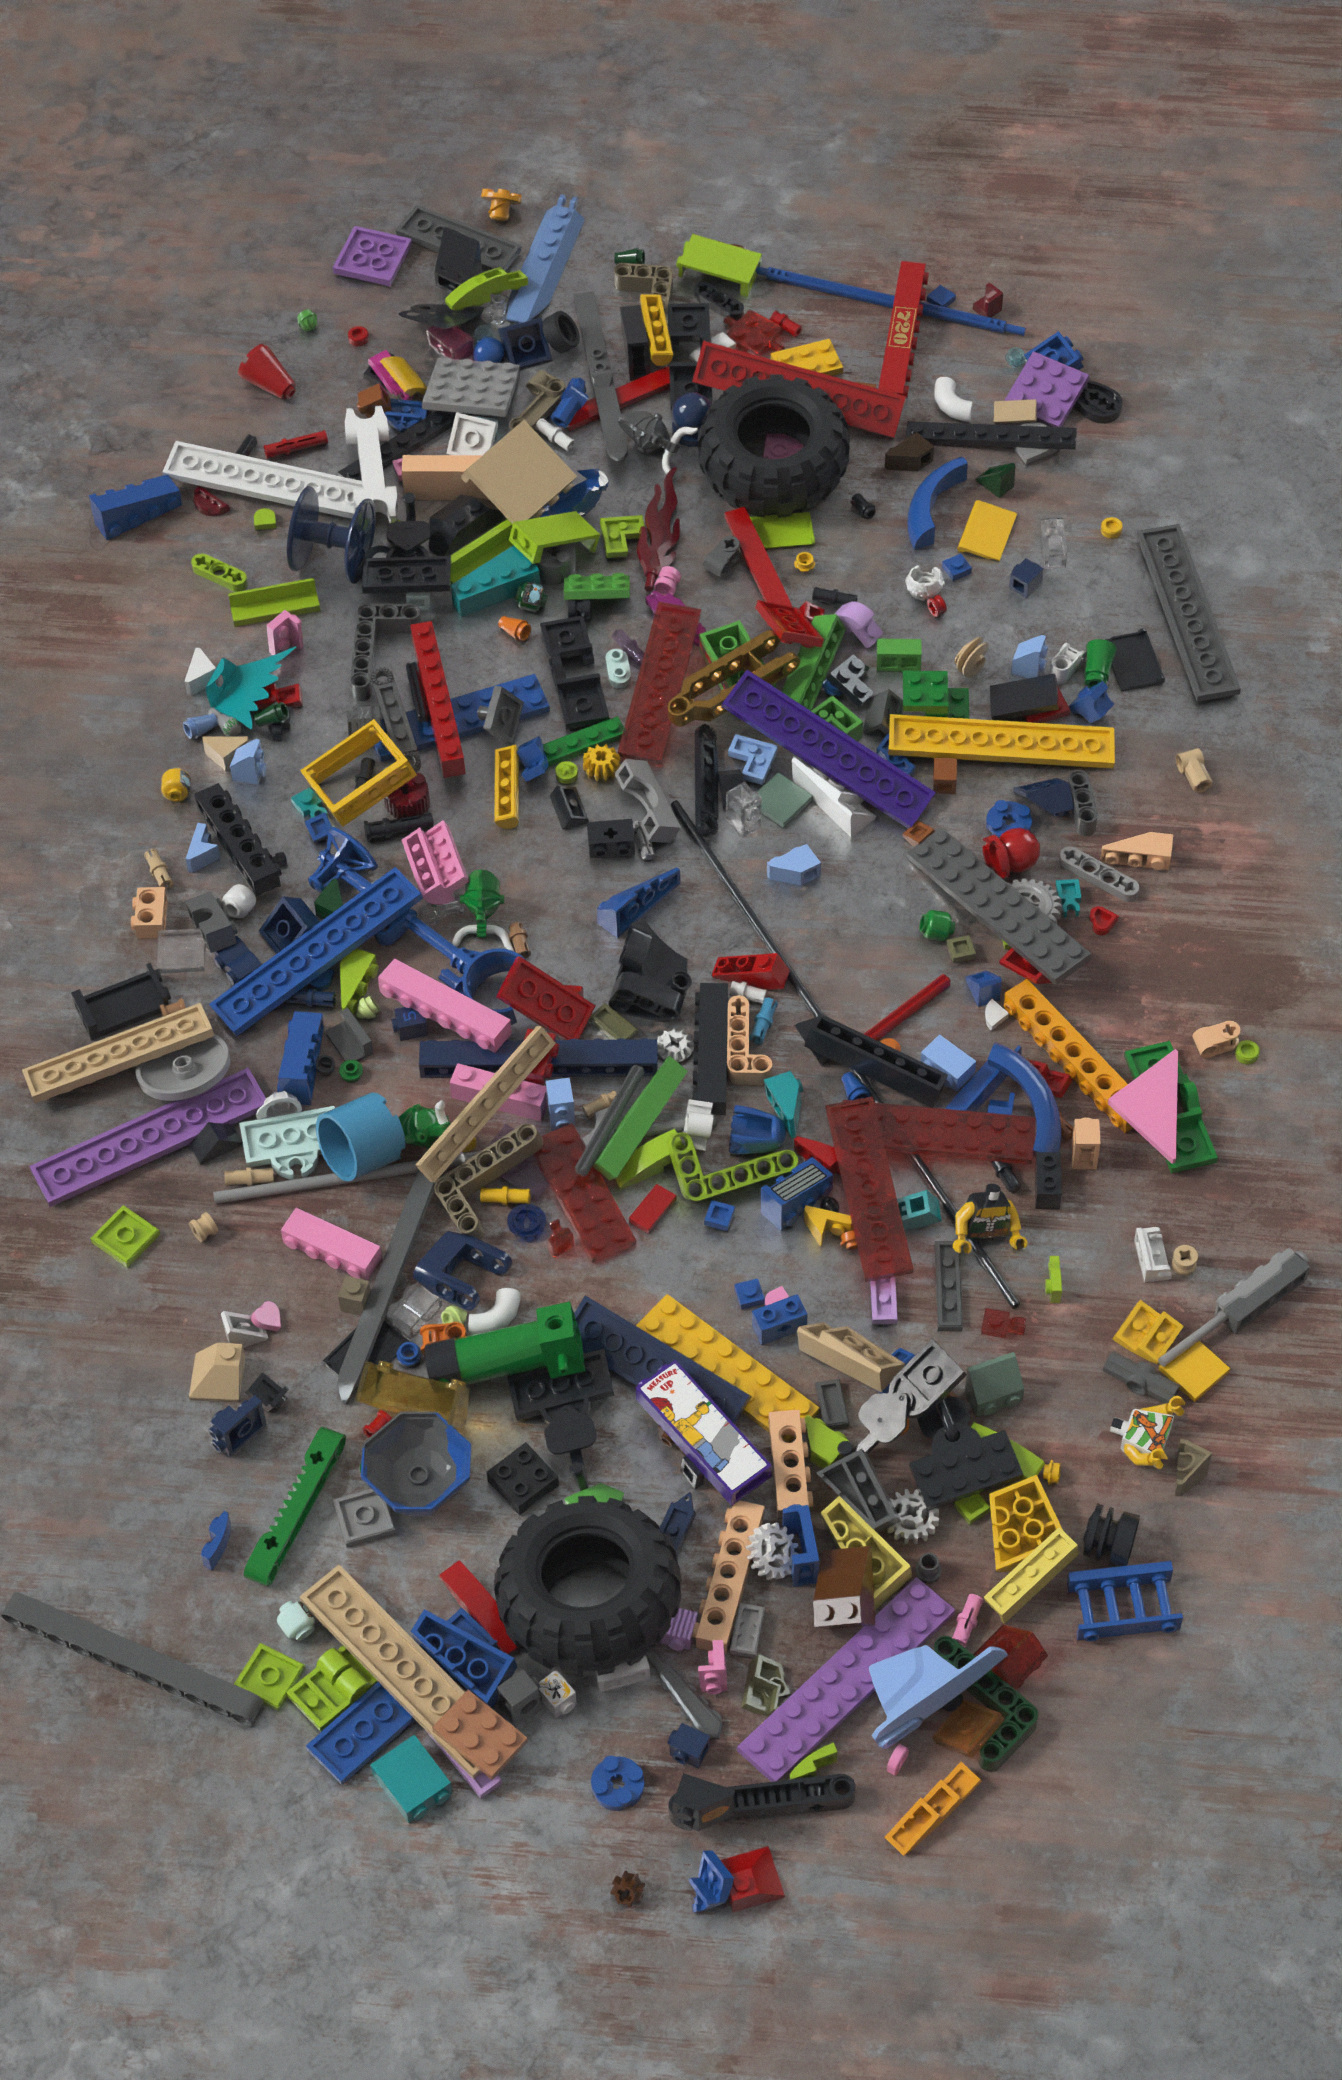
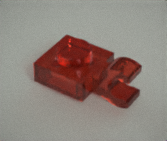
(560, 1240)
(998, 1323)

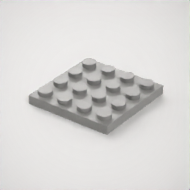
(471, 387)

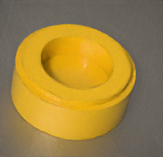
(1111, 527)

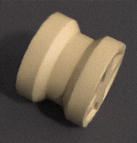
(203, 1227)
(1185, 1266)

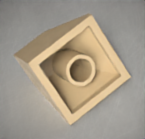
(218, 1373)

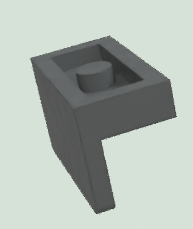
(879, 711)
(350, 1038)

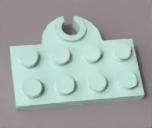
(283, 1142)

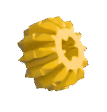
(601, 762)

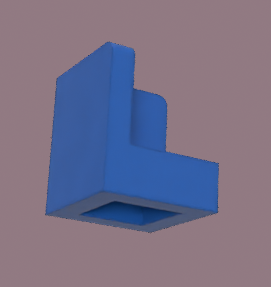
(1002, 1107)

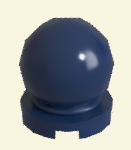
(689, 412)

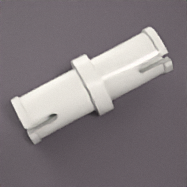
(555, 434)

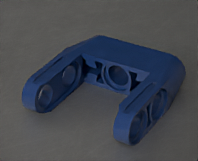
(446, 1255)

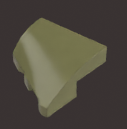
(764, 1686)

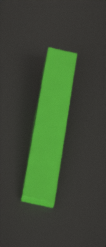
(639, 1119)

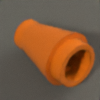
(516, 628)

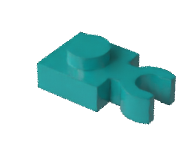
(308, 803)
(1070, 895)

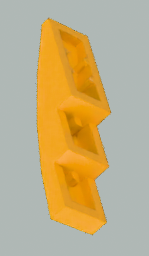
(932, 1809)

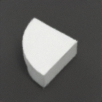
(995, 1014)

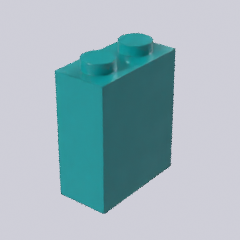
(411, 1779)

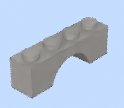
(638, 780)

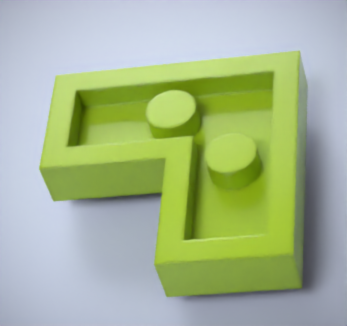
(616, 531)

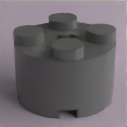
(557, 563)

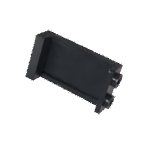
(121, 1003)

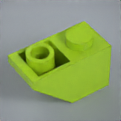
(822, 1442)

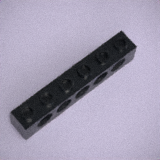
(238, 840)

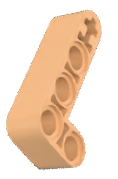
(748, 1064)

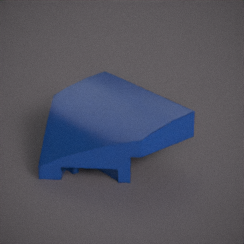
(405, 414)
(712, 1884)

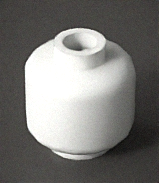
(239, 901)

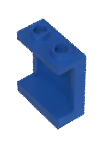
(805, 1565)

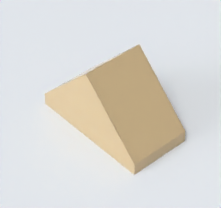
(222, 749)

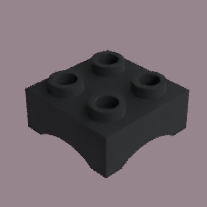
(522, 1478)

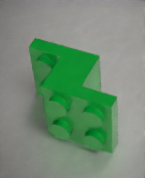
(930, 694)

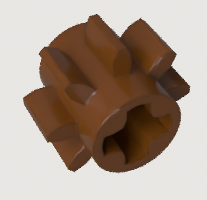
(627, 1888)

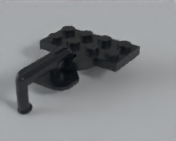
(408, 563)
(564, 1407)
(961, 1459)

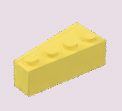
(851, 1531)

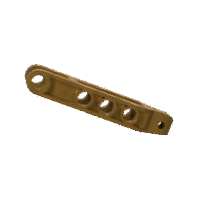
(742, 658)

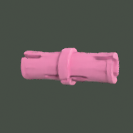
(973, 1607)

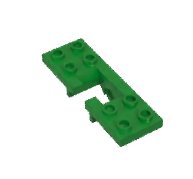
(1192, 1139)

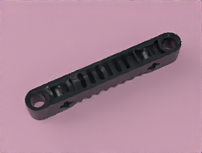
(790, 1796)

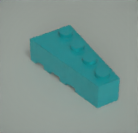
(493, 582)

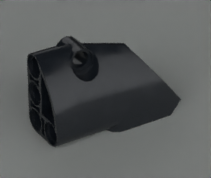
(649, 977)

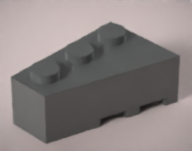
(861, 1489)

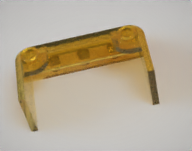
(405, 1392)

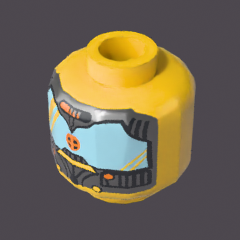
(176, 784)

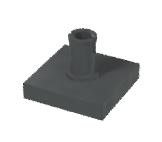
(502, 714)

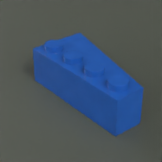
(134, 505)

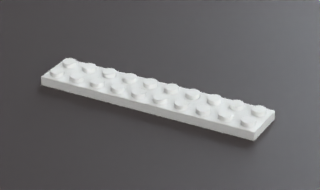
(259, 478)

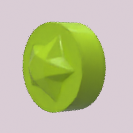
(566, 772)

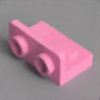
(283, 632)
(714, 1676)

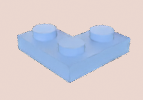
(756, 753)

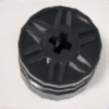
(1111, 1535)

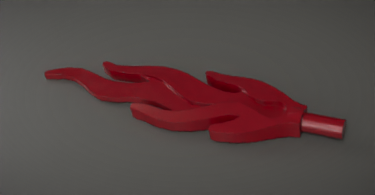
(661, 539)

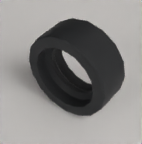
(561, 332)

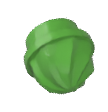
(307, 320)

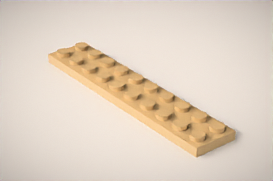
(386, 1652)

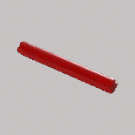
(909, 1007)

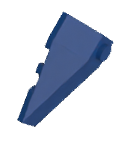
(632, 904)

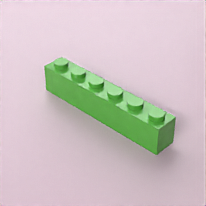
(815, 662)

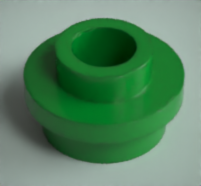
(351, 1076)

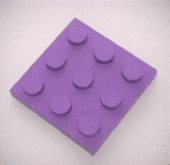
(372, 256)
(1052, 385)

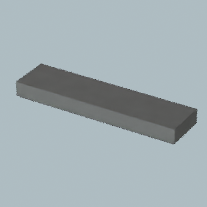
(948, 1287)

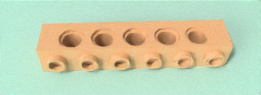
(741, 1515)

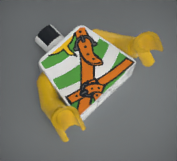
(1148, 1432)

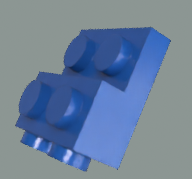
(1060, 350)

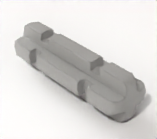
(644, 845)

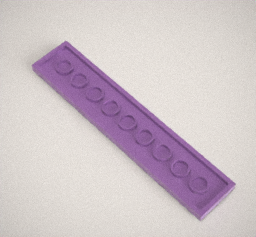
(145, 1138)
(843, 1682)

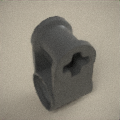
(723, 556)

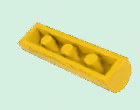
(656, 329)
(507, 787)

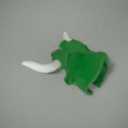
(482, 900)
(425, 1125)

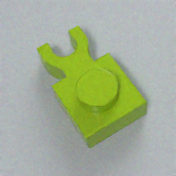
(1054, 1285)

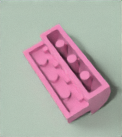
(435, 863)

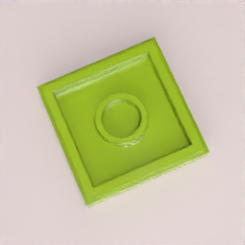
(125, 1236)
(270, 1675)

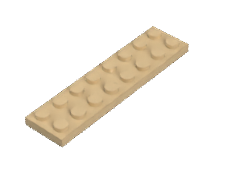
(118, 1053)

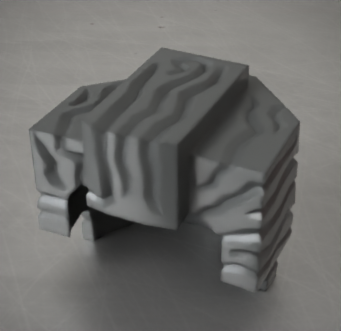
(360, 716)

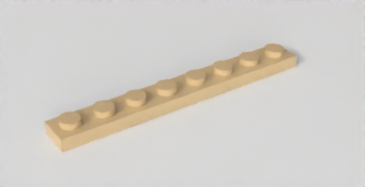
(485, 1104)

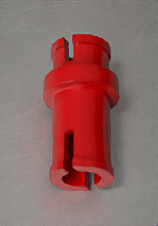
(787, 324)

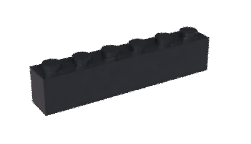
(712, 1046)
(876, 1060)

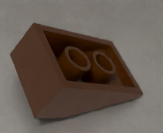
(845, 1589)

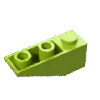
(355, 974)

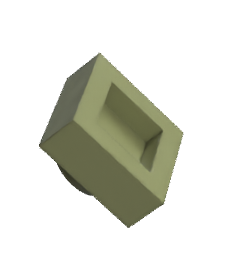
(961, 949)

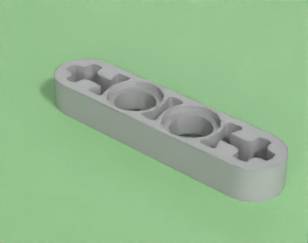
(1096, 877)

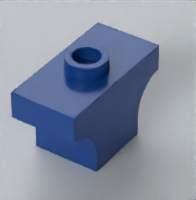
(1092, 702)

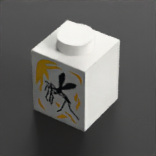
(557, 1694)

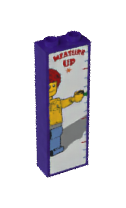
(703, 1432)

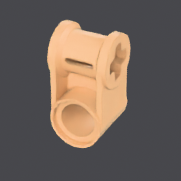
(1214, 1039)

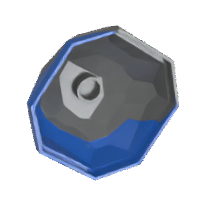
(416, 1463)

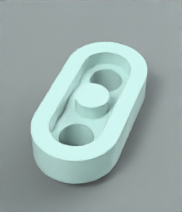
(618, 664)

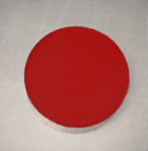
(358, 336)

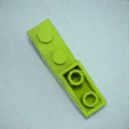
(478, 288)

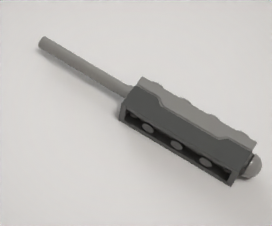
(1250, 1297)

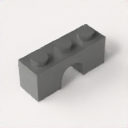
(212, 920)

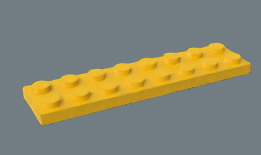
(704, 1345)

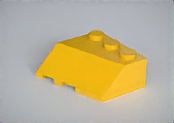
(1020, 1521)

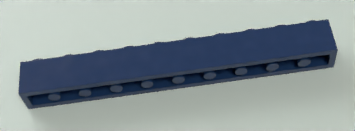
(574, 1057)

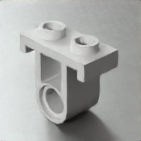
(698, 1123)

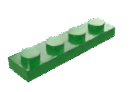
(580, 741)

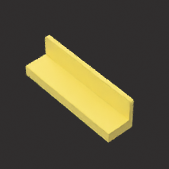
(1032, 1574)

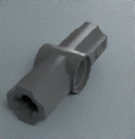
(1140, 1377)

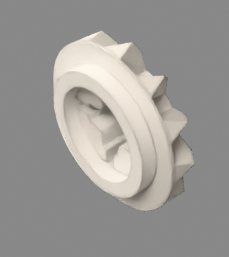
(685, 1044)

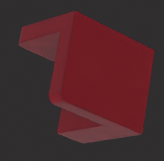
(991, 303)

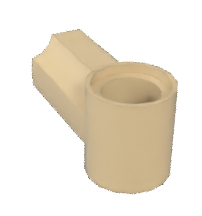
(1193, 766)

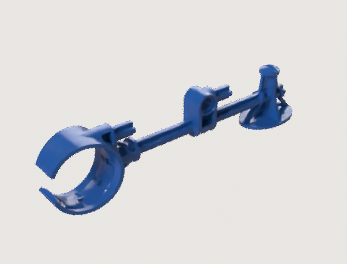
(472, 964)

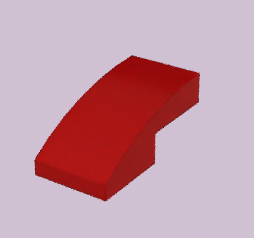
(289, 695)
(1056, 1080)

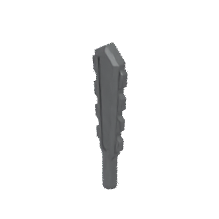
(684, 1694)

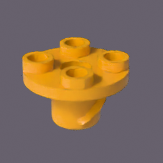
(500, 202)

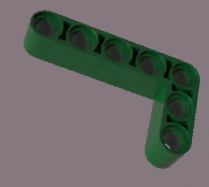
(990, 1698)

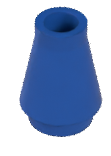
(854, 1087)

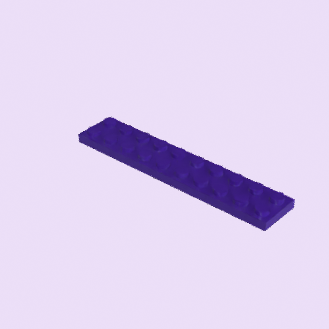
(828, 749)

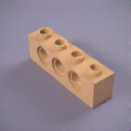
(782, 1424)

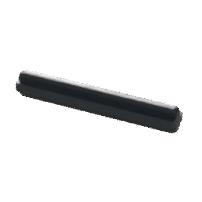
(417, 692)

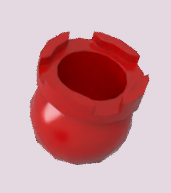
(1012, 852)

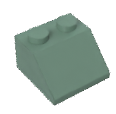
(994, 1385)

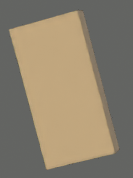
(1015, 411)

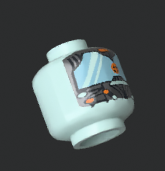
(296, 1620)

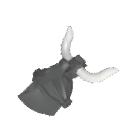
(651, 433)

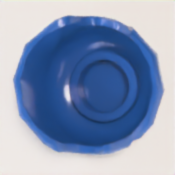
(488, 350)

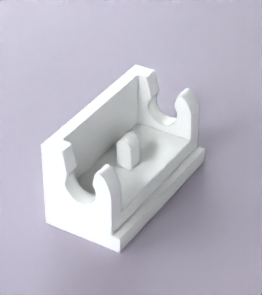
(1152, 1254)

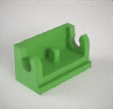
(899, 654)

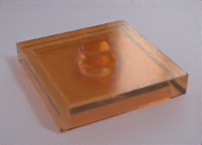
(968, 1728)

